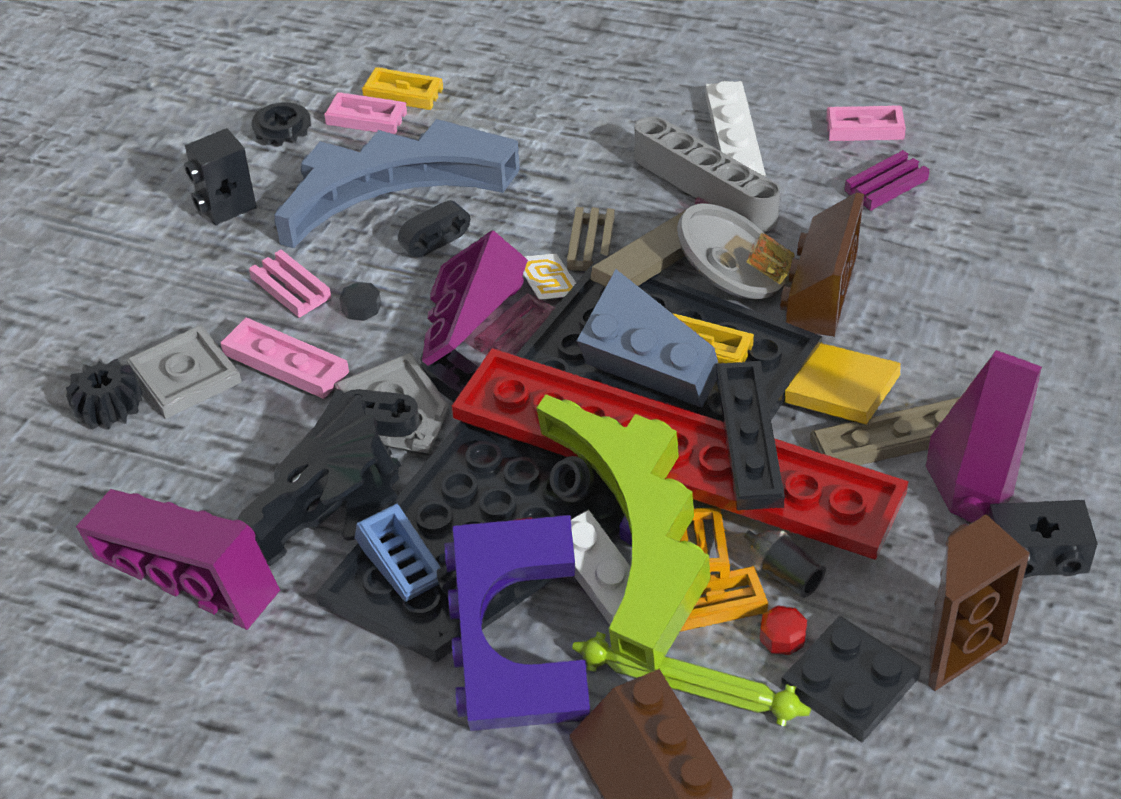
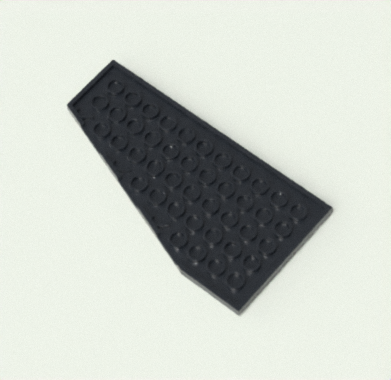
(497, 479)

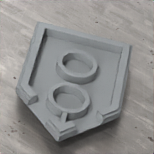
(408, 378)

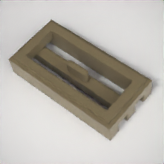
(593, 220)

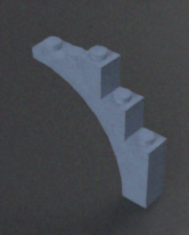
(391, 163)

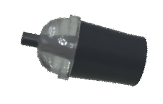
(785, 561)

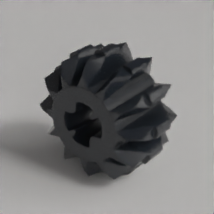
(104, 394)

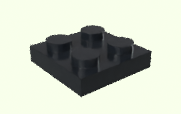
(851, 678)

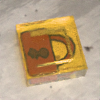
(770, 258)

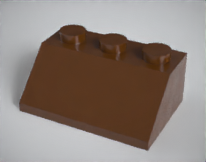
(824, 268)
(974, 598)
(647, 746)

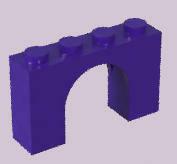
(497, 689)

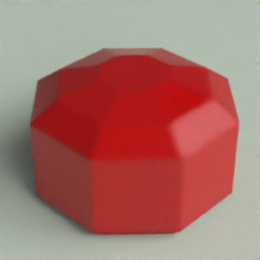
(783, 630)

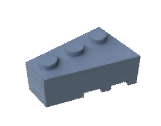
(647, 344)

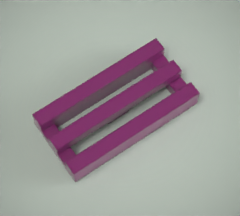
(882, 177)

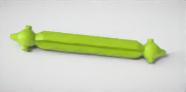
(700, 681)

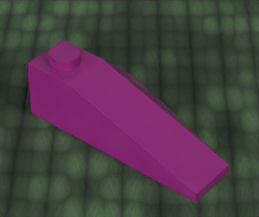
(469, 291)
(982, 438)

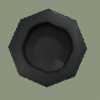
(360, 301)

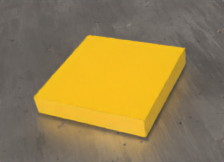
(843, 383)

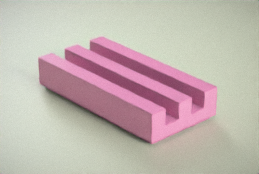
(365, 113)
(865, 123)
(296, 280)

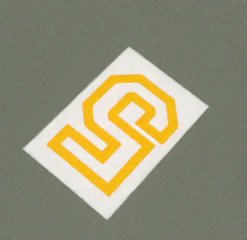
(548, 276)

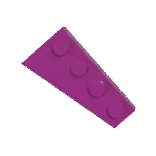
(182, 552)

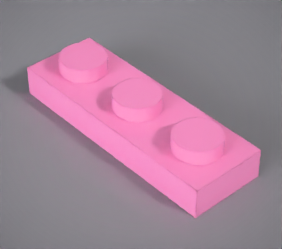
(285, 357)

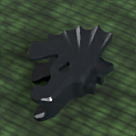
(333, 464)

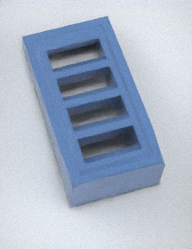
(395, 521)

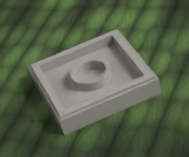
(184, 371)

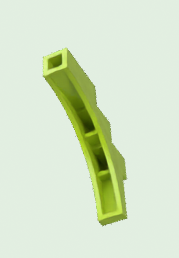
(664, 573)

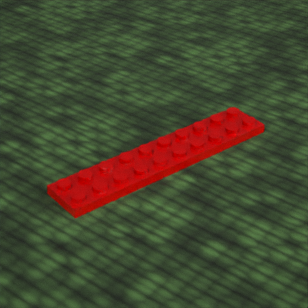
(822, 494)

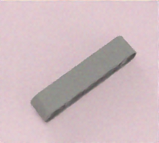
(705, 171)

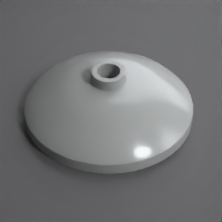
(718, 247)

